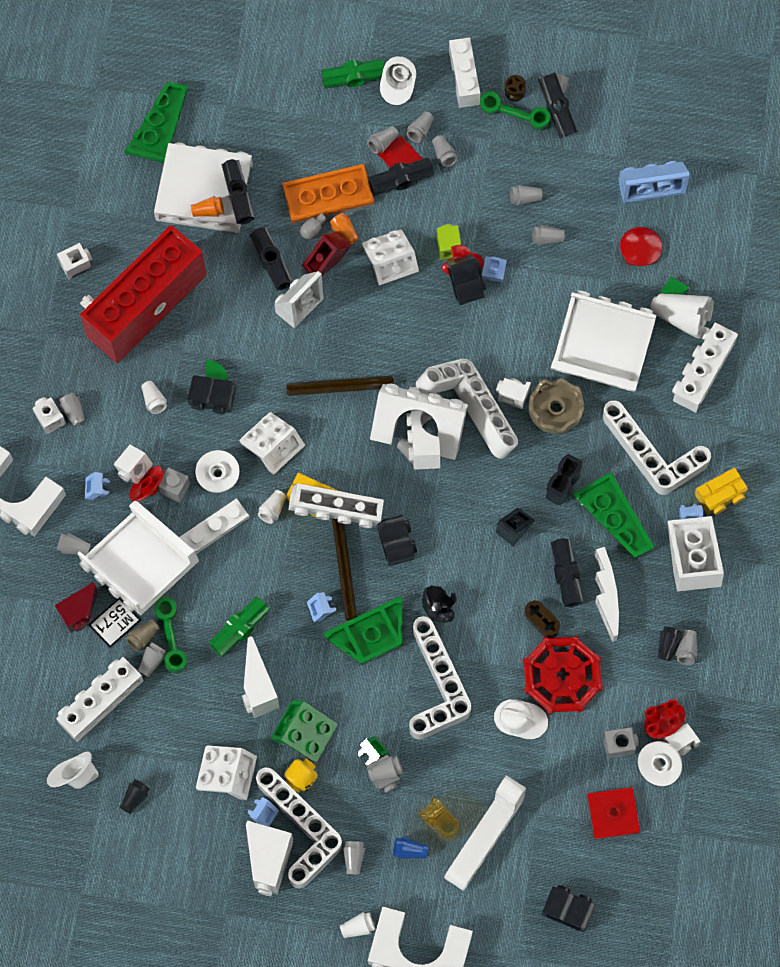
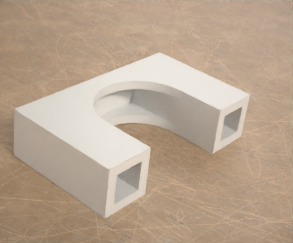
(447, 414)
(35, 510)
(386, 951)

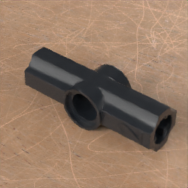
(552, 91)
(401, 176)
(235, 181)
(266, 248)
(566, 572)

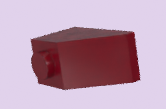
(326, 253)
(78, 608)

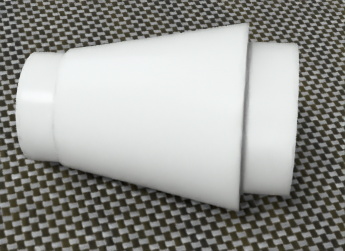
(154, 399)
(271, 508)
(358, 926)

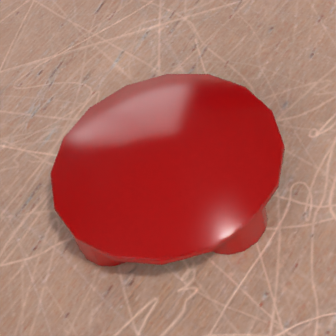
(640, 246)
(664, 719)

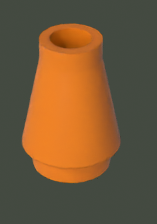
(209, 207)
(344, 226)

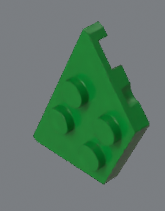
(370, 633)

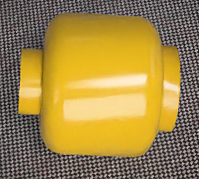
(301, 775)

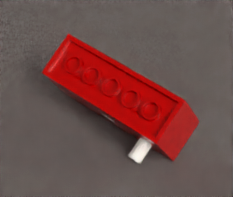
(143, 294)

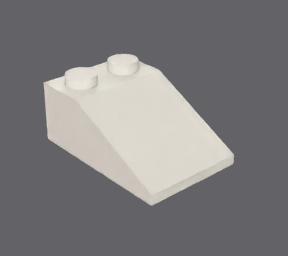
(300, 299)
(695, 554)
(259, 692)

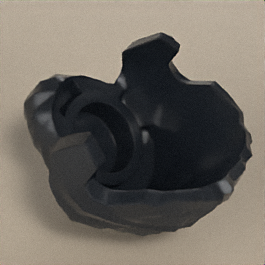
(438, 604)

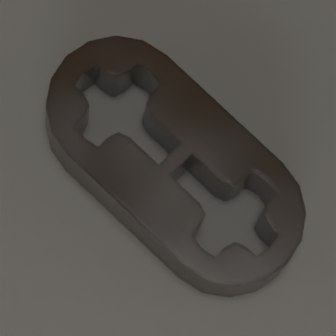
(545, 615)

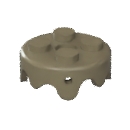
(556, 392)

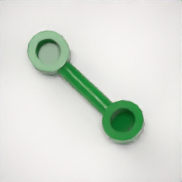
(538, 118)
(165, 611)

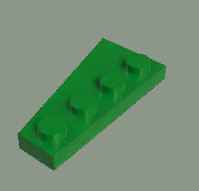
(159, 125)

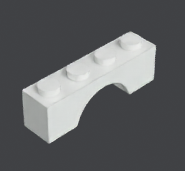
(425, 447)

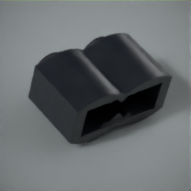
(465, 279)
(211, 394)
(565, 477)
(395, 540)
(568, 908)

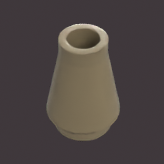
(142, 635)

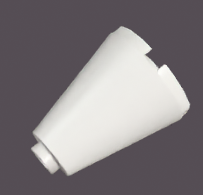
(684, 311)

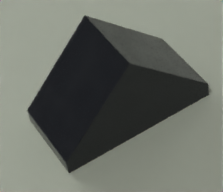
(514, 526)

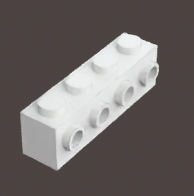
(705, 367)
(336, 505)
(99, 699)

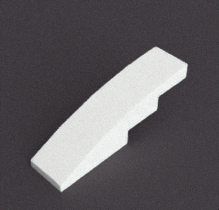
(608, 600)

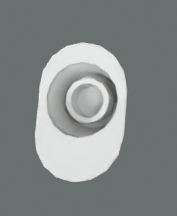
(397, 80)
(521, 719)
(74, 772)

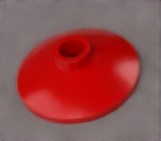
(147, 485)

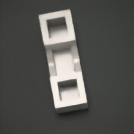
(465, 72)

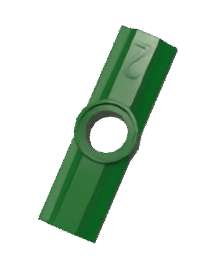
(352, 73)
(239, 626)

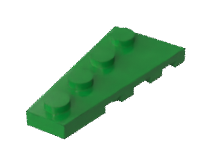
(612, 510)

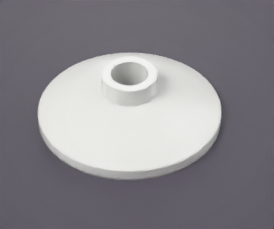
(214, 462)
(653, 769)

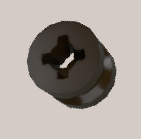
(517, 83)

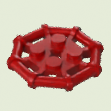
(572, 683)

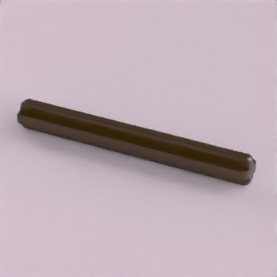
(339, 385)
(344, 570)

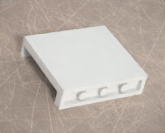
(193, 176)
(604, 341)
(139, 559)

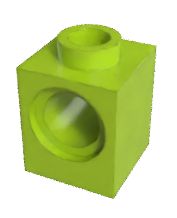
(447, 237)

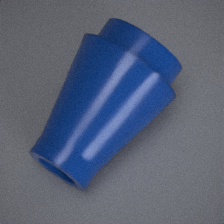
(407, 849)

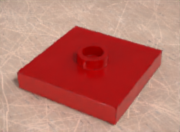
(613, 813)

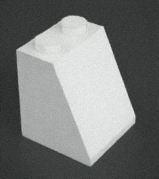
(268, 855)

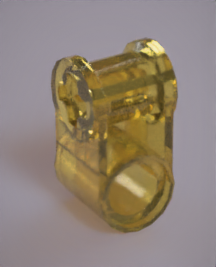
(437, 816)

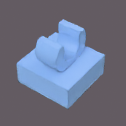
(494, 269)
(94, 484)
(690, 512)
(319, 607)
(264, 812)

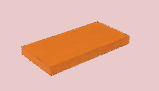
(328, 193)

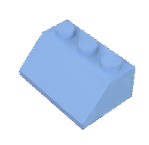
(653, 181)

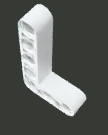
(472, 390)
(650, 454)
(442, 680)
(506, 803)
(303, 822)

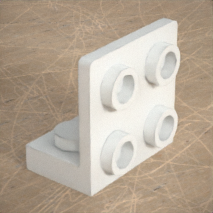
(391, 256)
(273, 442)
(226, 771)

